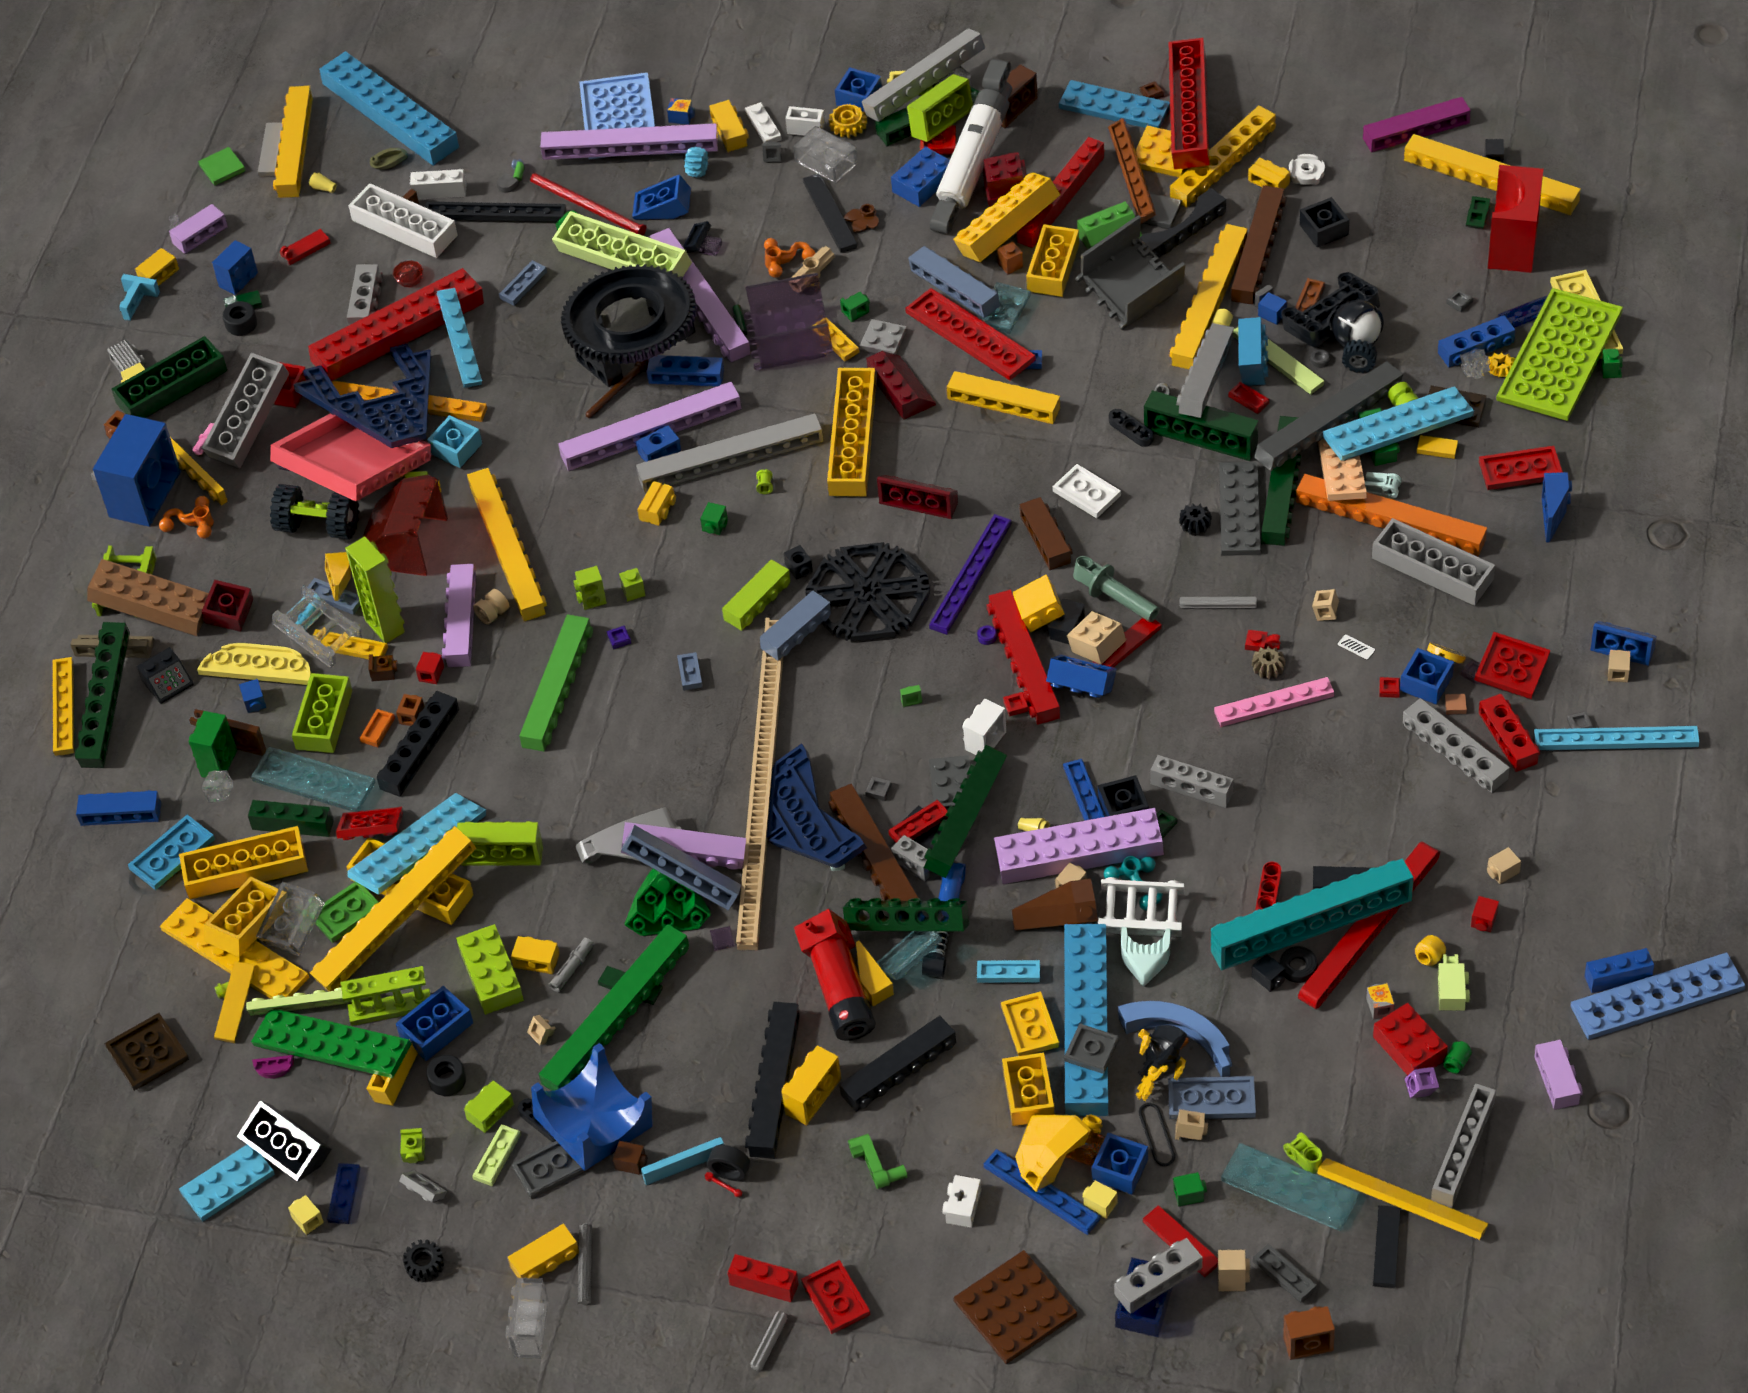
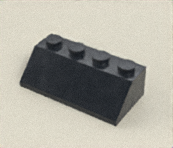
(283, 1141)

